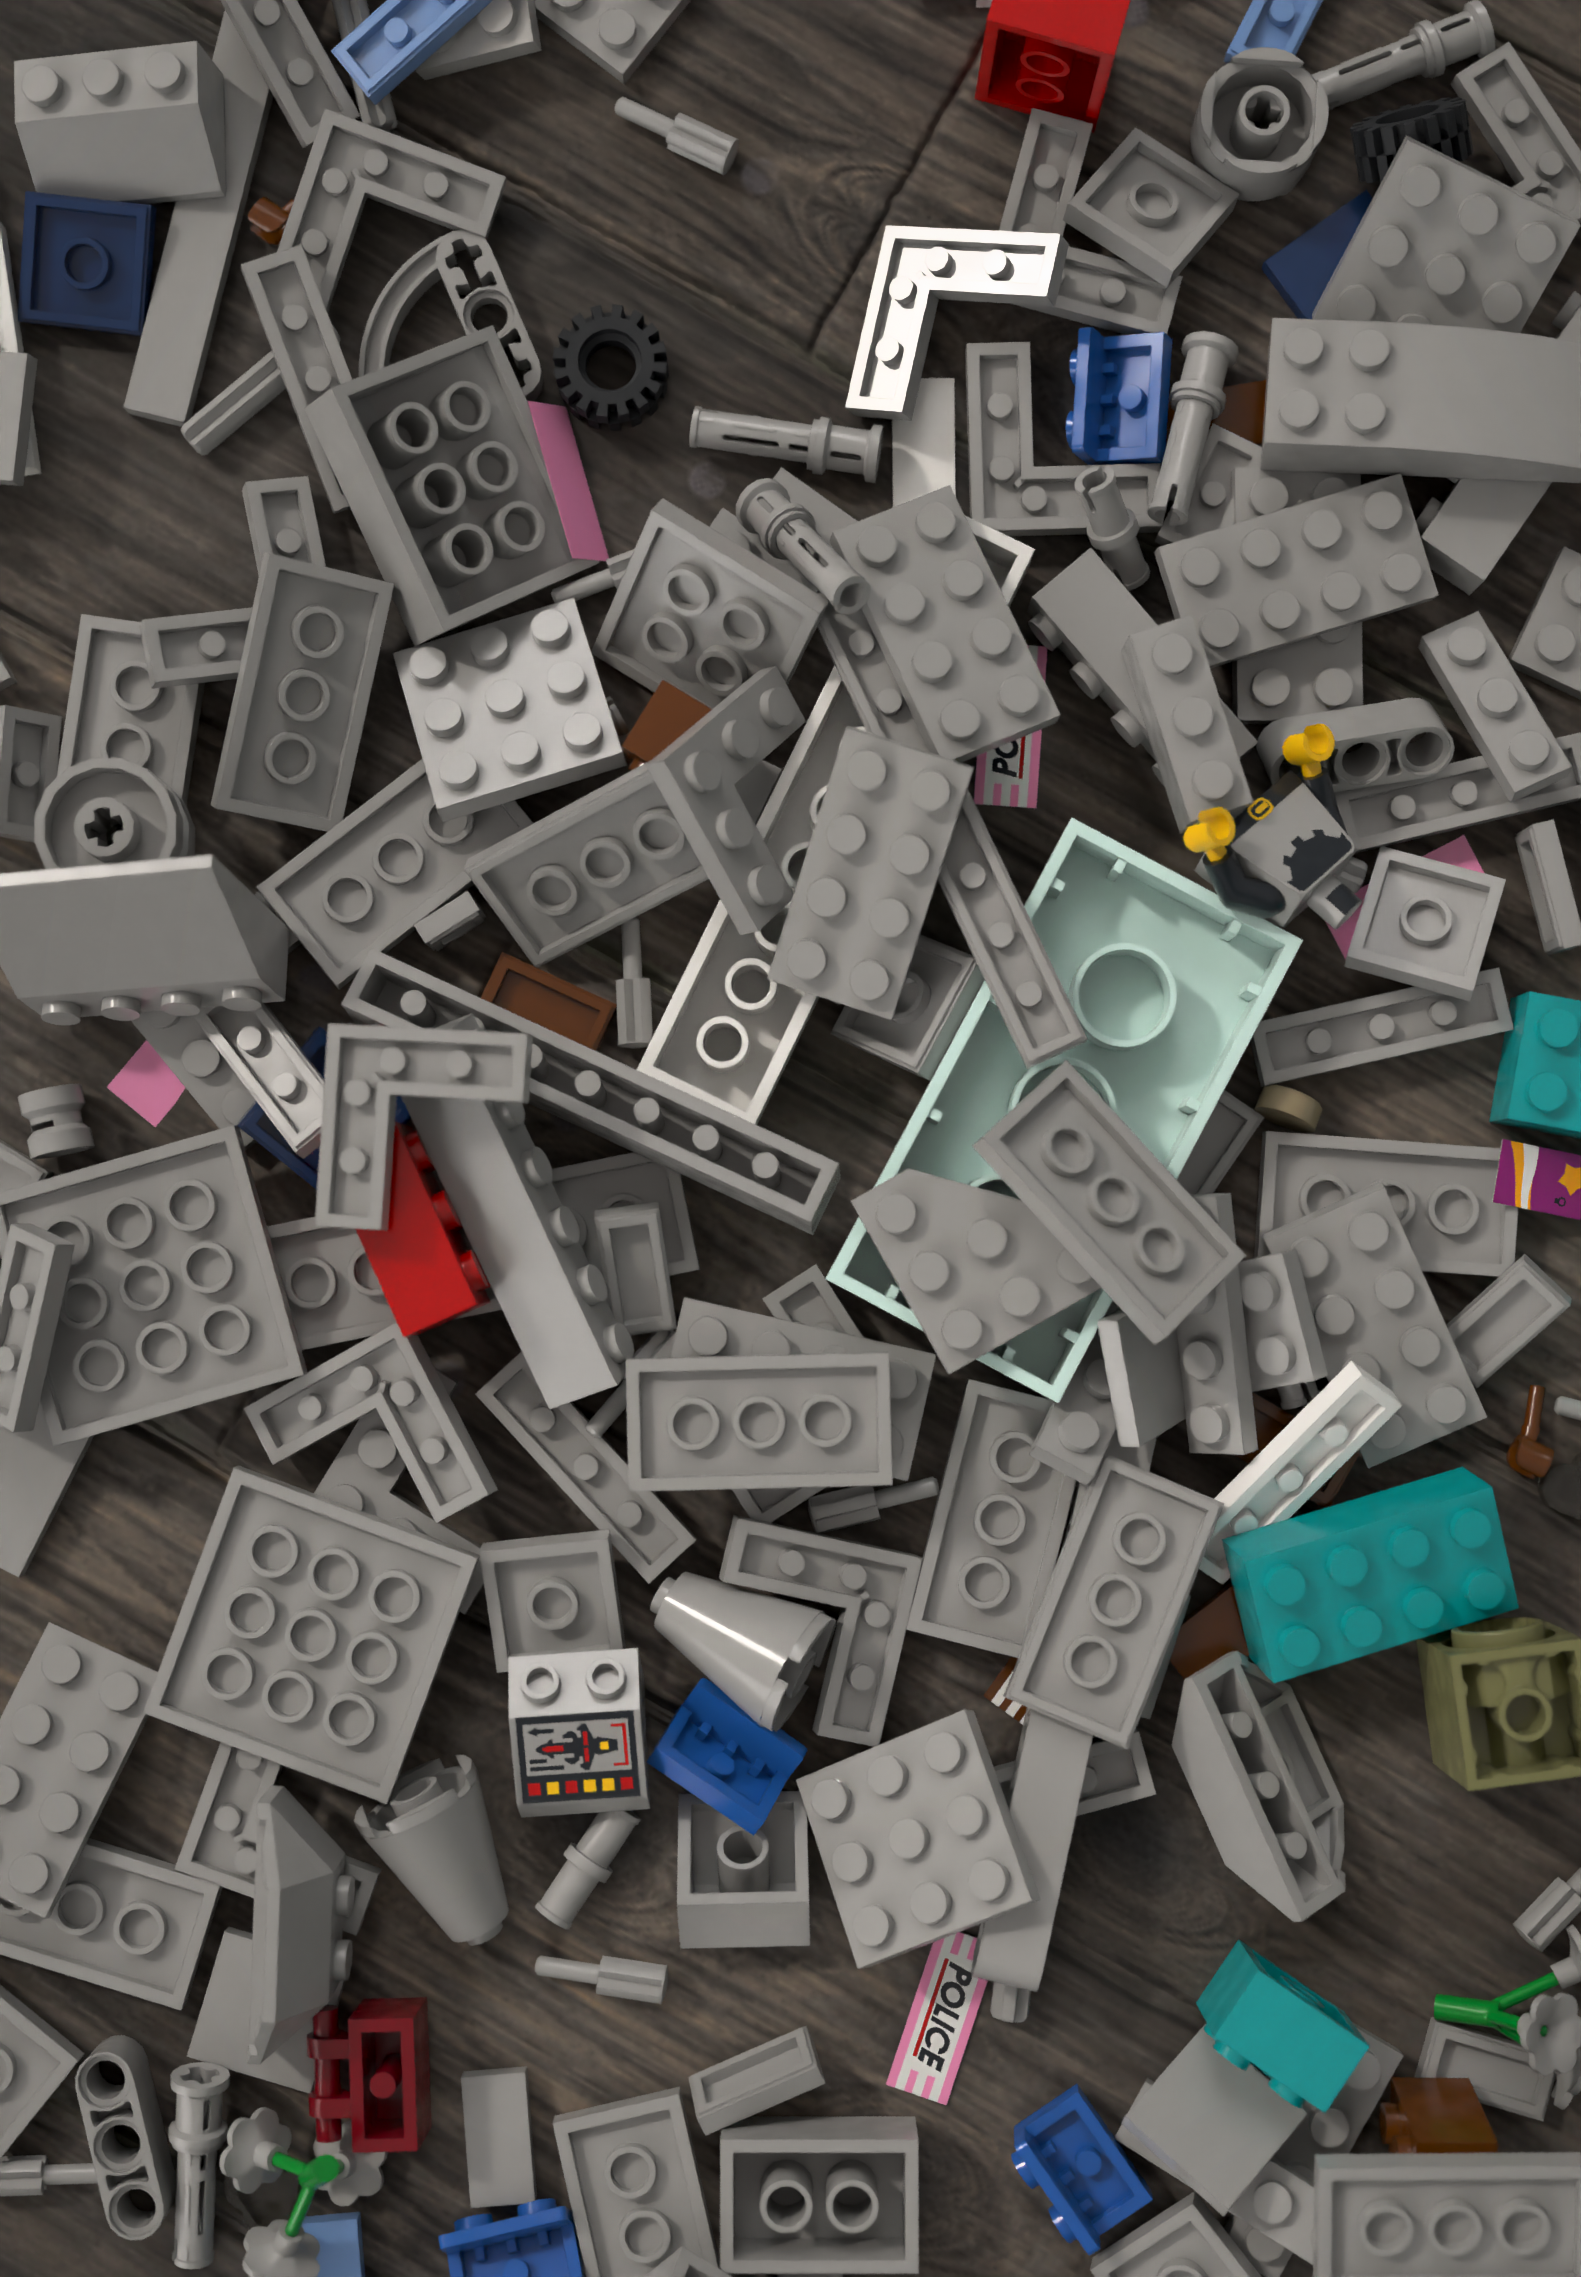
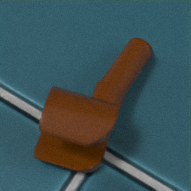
(269, 219)
(1525, 1453)

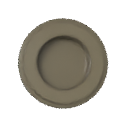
(1289, 1108)

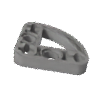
(423, 272)

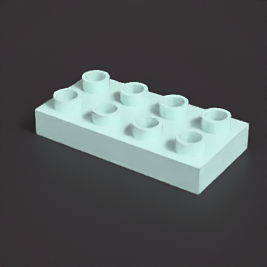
(1167, 1009)

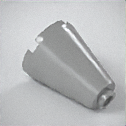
(744, 1642)
(442, 1847)

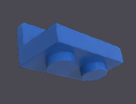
(1119, 397)
(726, 1756)
(1079, 2168)
(530, 2245)

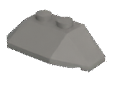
(1262, 1784)
(295, 1922)

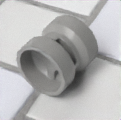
(56, 1121)

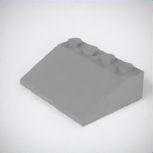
(447, 482)
(139, 940)

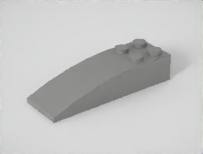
(1421, 401)

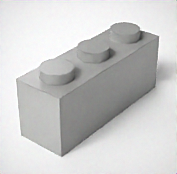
(1185, 721)

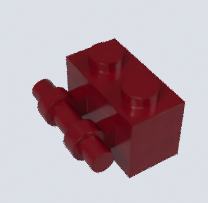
(387, 2075)

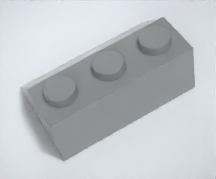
(124, 124)

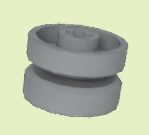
(95, 800)

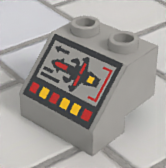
(578, 1732)

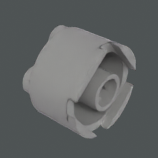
(1292, 113)

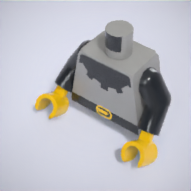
(1284, 845)

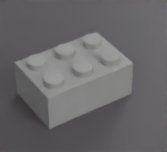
(820, 2195)

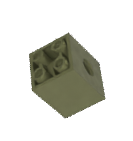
(1503, 1701)

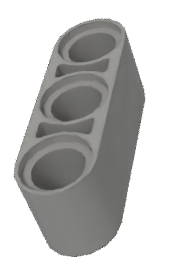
(1386, 748)
(118, 2166)

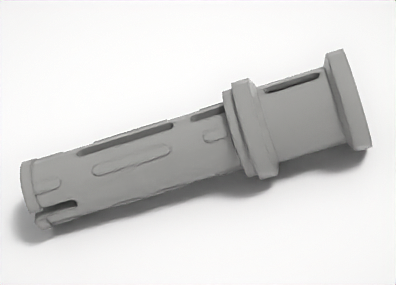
(1423, 52)
(1196, 402)
(818, 444)
(836, 581)
(196, 2138)

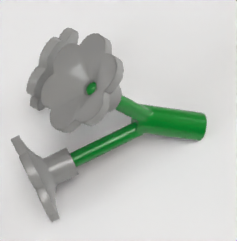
(1548, 2032)
(260, 2155)

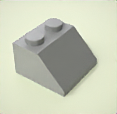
(742, 1885)

